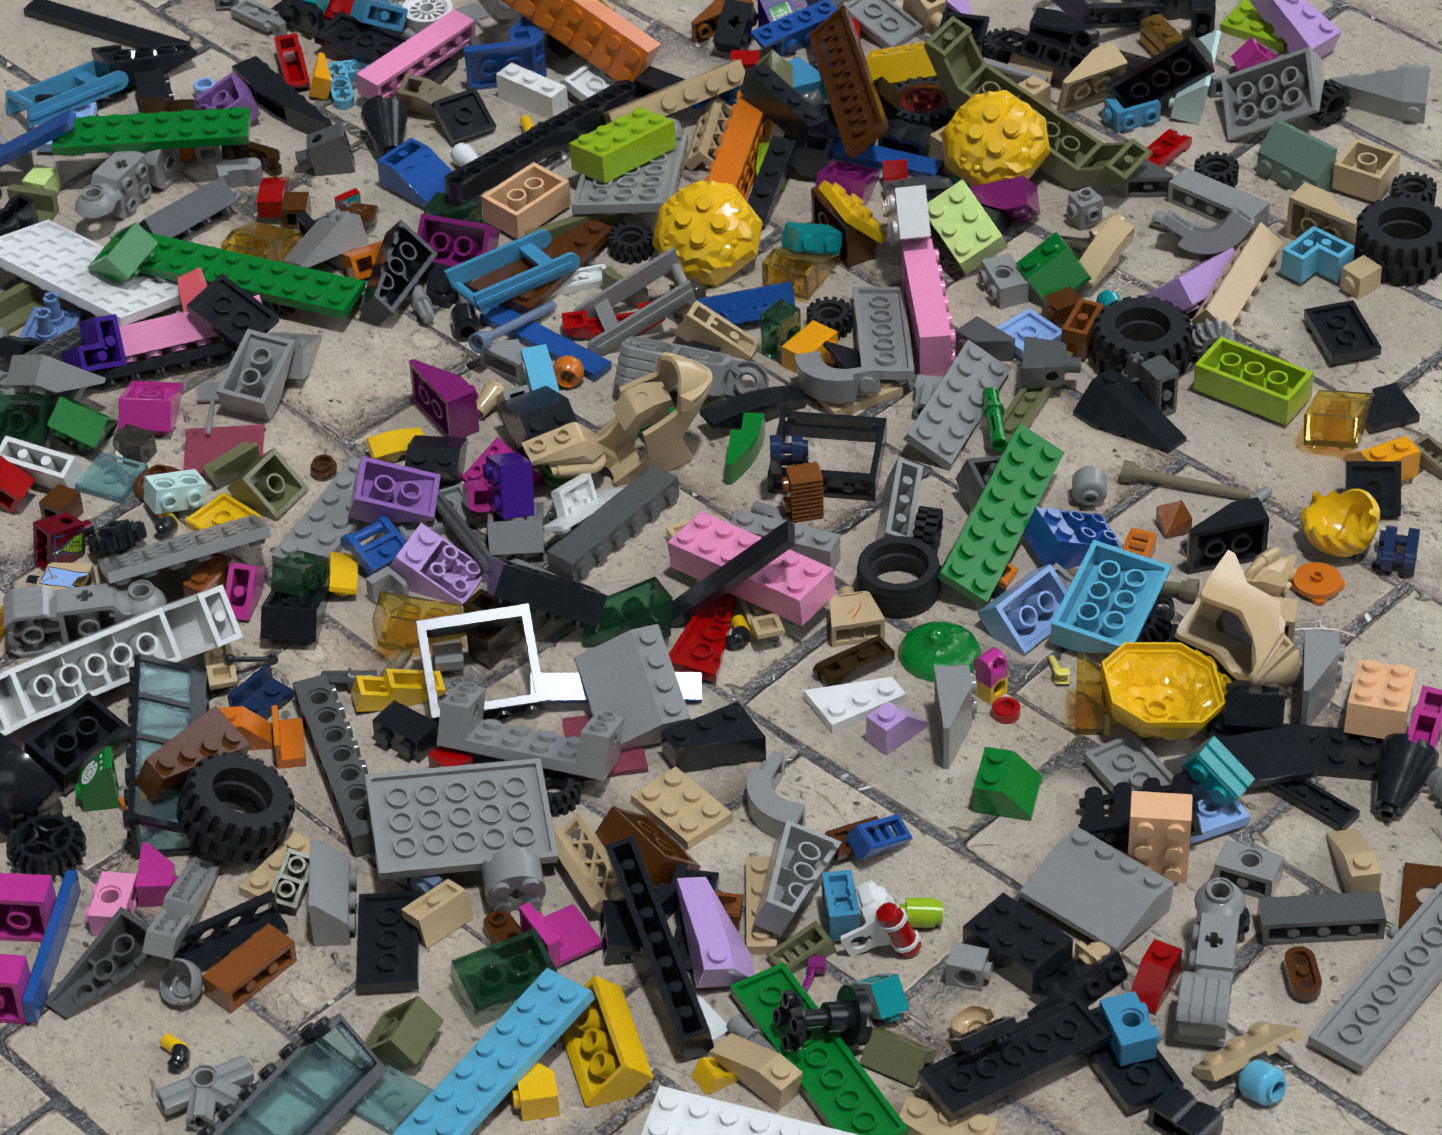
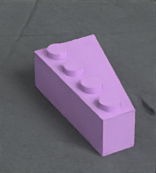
(1299, 25)

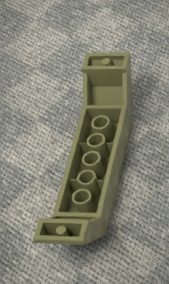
(1075, 154)

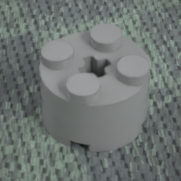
(513, 880)

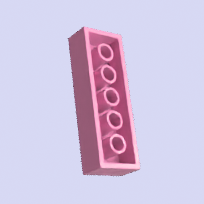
(927, 307)
(787, 586)

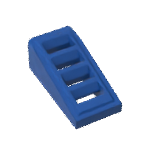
(865, 846)

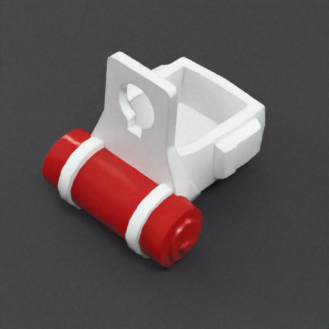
(884, 923)

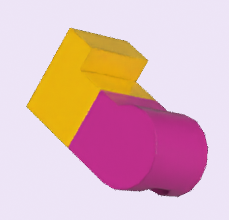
(991, 673)

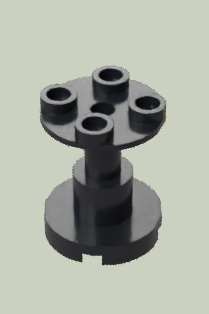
(842, 1016)

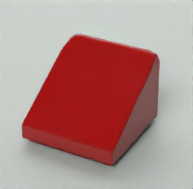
(894, 169)

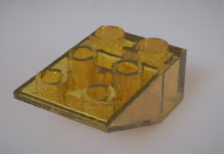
(262, 241)
(802, 270)

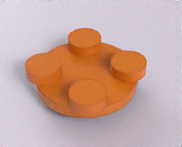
(1317, 582)

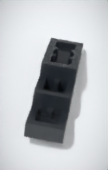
(769, 400)

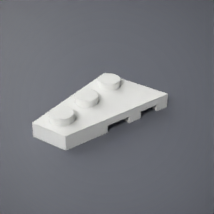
(587, 81)
(851, 702)

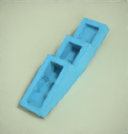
(539, 367)

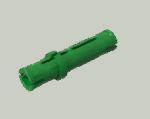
(994, 412)

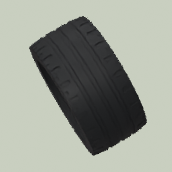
(906, 555)

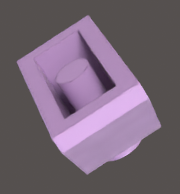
(892, 726)

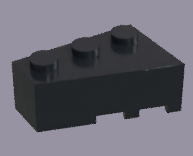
(714, 739)

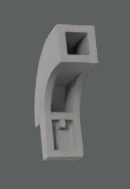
(1211, 239)
(832, 383)
(764, 805)

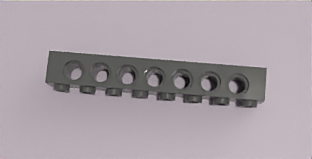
(337, 757)

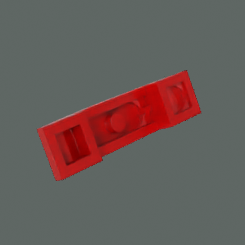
(581, 326)

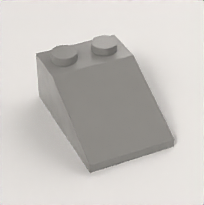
(328, 238)
(303, 354)
(44, 374)
(256, 375)
(516, 534)
(1319, 672)
(953, 708)

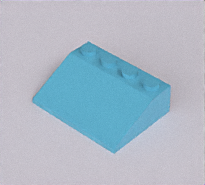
(1108, 600)

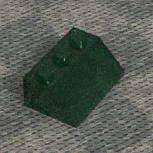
(25, 417)
(500, 971)

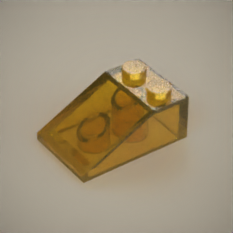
(1336, 419)
(397, 616)

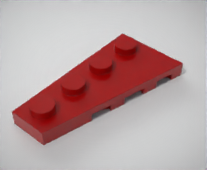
(704, 639)

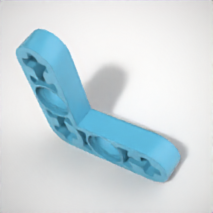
(346, 73)

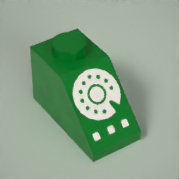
(99, 783)

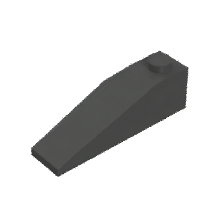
(104, 963)

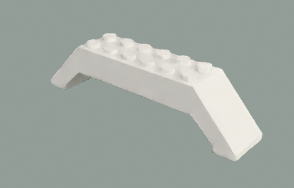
(104, 657)

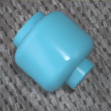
(1262, 1082)

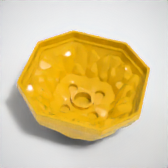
(995, 139)
(709, 229)
(1161, 689)

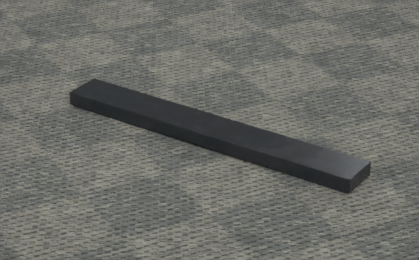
(97, 25)

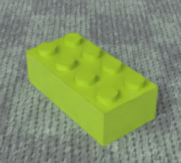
(622, 145)
(1253, 380)

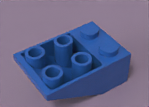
(413, 171)
(1066, 535)

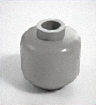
(1089, 484)

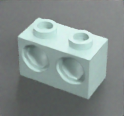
(175, 491)

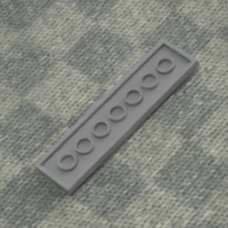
(1385, 991)

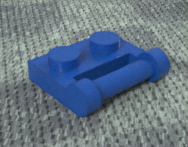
(379, 552)

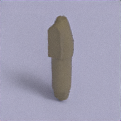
(399, 661)

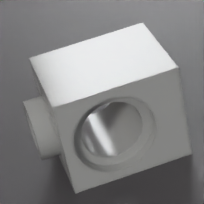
(968, 966)

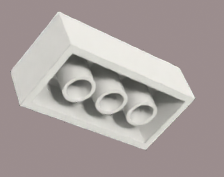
(906, 215)

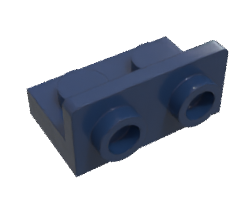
(260, 693)

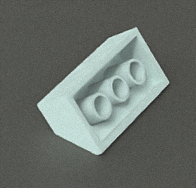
(1189, 103)

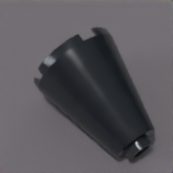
(385, 122)
(1402, 773)

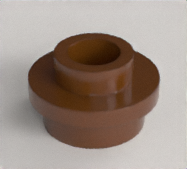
(323, 466)

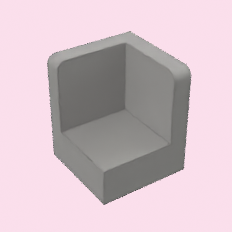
(387, 581)

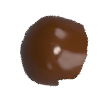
(367, 212)

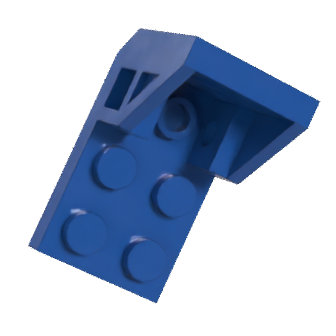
(524, 49)

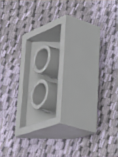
(331, 895)

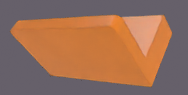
(288, 741)

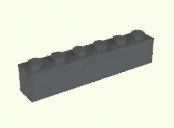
(613, 524)

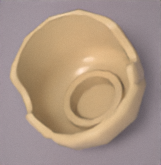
(971, 1018)

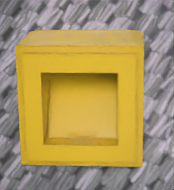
(712, 1075)

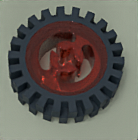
(923, 103)

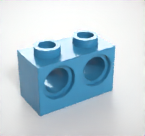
(840, 903)

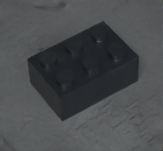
(75, 739)
(1019, 942)

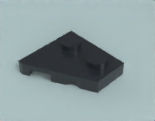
(438, 286)

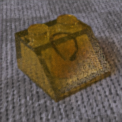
(1091, 710)

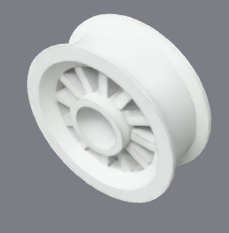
(425, 12)

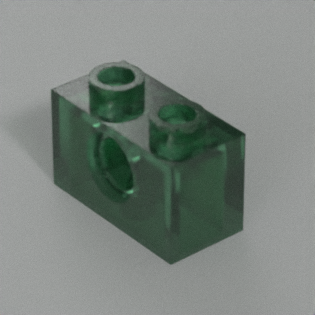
(778, 326)
(299, 573)

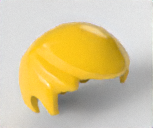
(1341, 522)

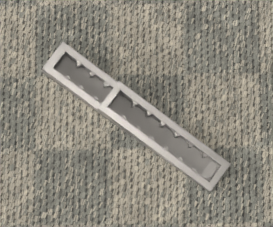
(180, 907)

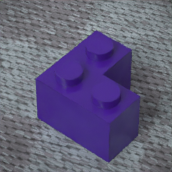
(101, 345)
(512, 484)

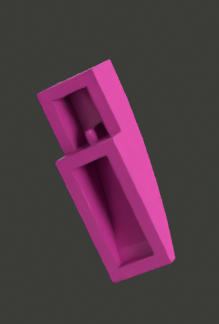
(1427, 717)

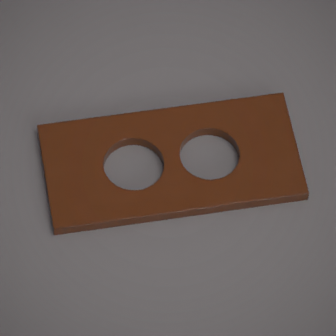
(1414, 879)

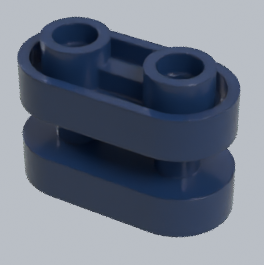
(797, 448)
(1389, 540)

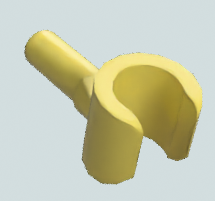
(1061, 674)

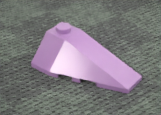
(1194, 284)
(713, 942)

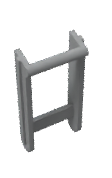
(602, 302)

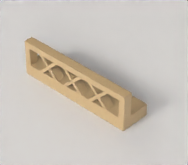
(706, 130)
(573, 859)

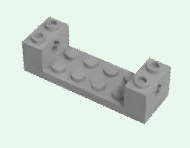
(589, 755)

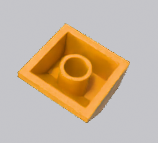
(1397, 449)

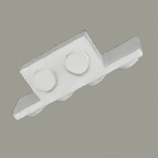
(576, 502)

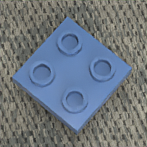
(50, 320)

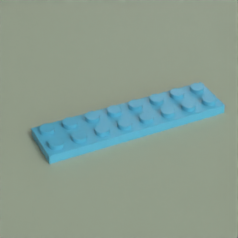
(500, 1058)

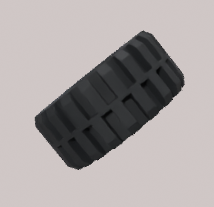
(1401, 238)
(1154, 322)
(226, 831)

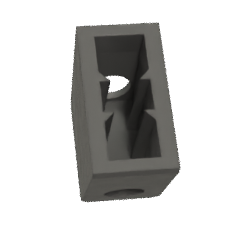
(328, 151)
(1046, 363)

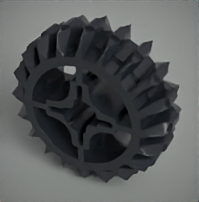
(46, 845)

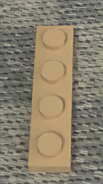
(758, 940)

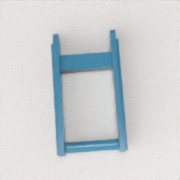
(77, 88)
(527, 246)

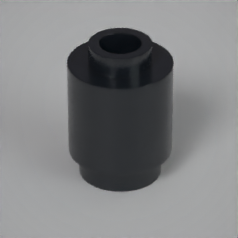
(464, 320)

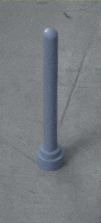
(482, 340)

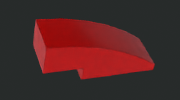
(291, 60)
(271, 196)

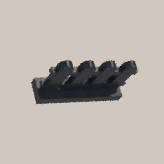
(1115, 828)

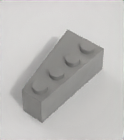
(792, 873)

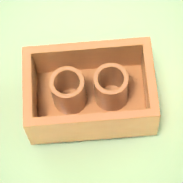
(526, 200)
(1379, 699)
(1161, 832)

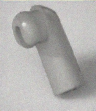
(765, 510)

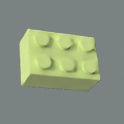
(965, 227)

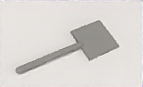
(477, 13)
(208, 393)

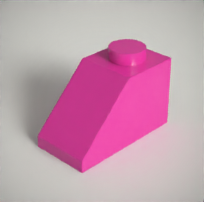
(1251, 54)
(244, 588)
(154, 876)

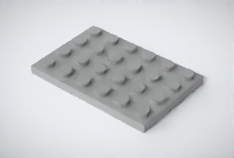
(635, 191)
(186, 547)
(458, 816)

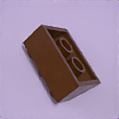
(855, 245)
(655, 846)

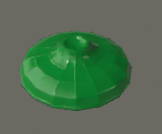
(937, 646)

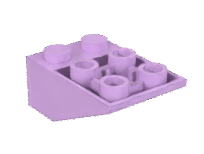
(437, 567)

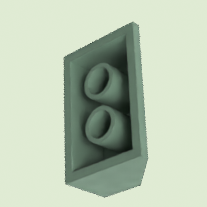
(1296, 158)

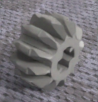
(1208, 333)

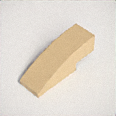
(1106, 248)

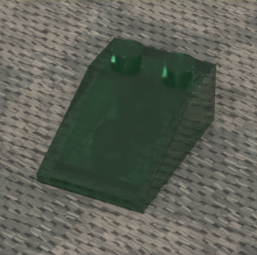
(631, 609)

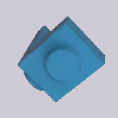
(1132, 117)

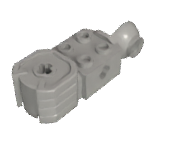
(127, 181)
(640, 355)
(46, 618)
(1207, 985)

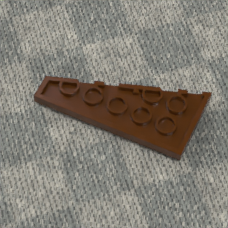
(582, 241)

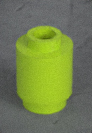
(923, 911)

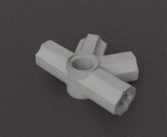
(205, 1091)

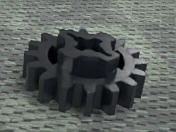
(116, 537)

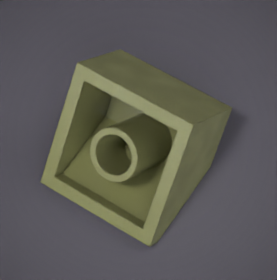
(268, 485)
(404, 1034)

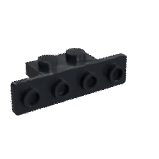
(301, 15)
(1079, 979)

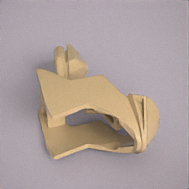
(641, 403)
(1250, 599)

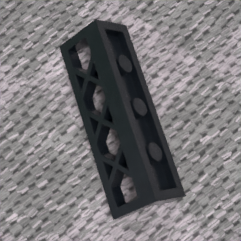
(224, 938)

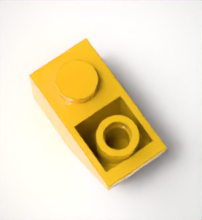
(537, 1094)

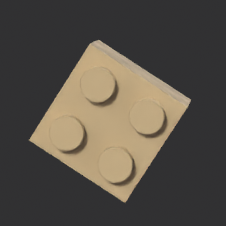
(1366, 170)

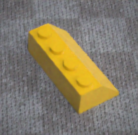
(901, 63)
(606, 1047)

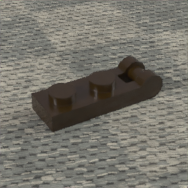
(267, 155)
(854, 661)

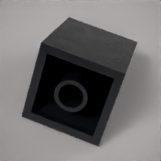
(535, 414)

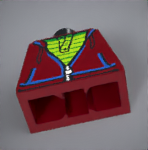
(59, 539)

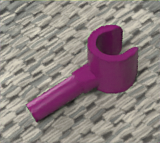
(816, 965)

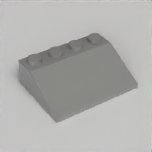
(1272, 91)
(635, 682)
(1098, 890)

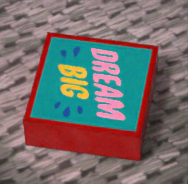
(348, 198)

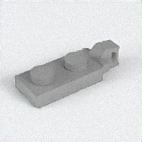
(259, 17)

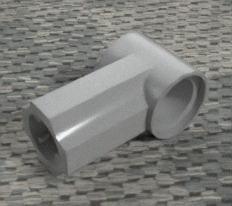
(924, 389)

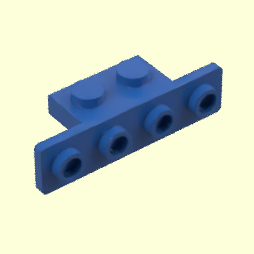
(792, 31)
(749, 303)

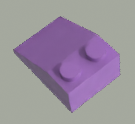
(227, 94)
(393, 492)

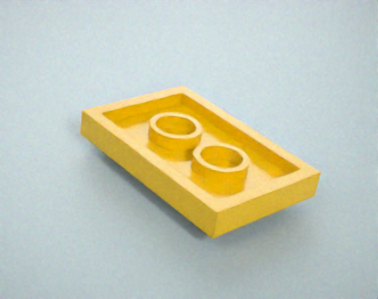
(853, 211)

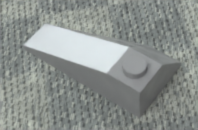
(1391, 93)

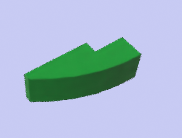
(744, 446)

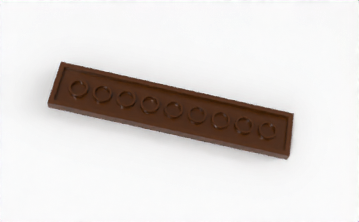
(848, 82)

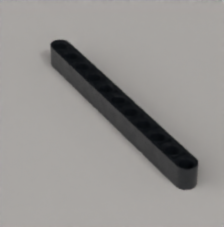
(535, 144)

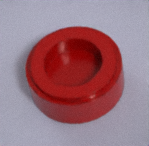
(1006, 710)

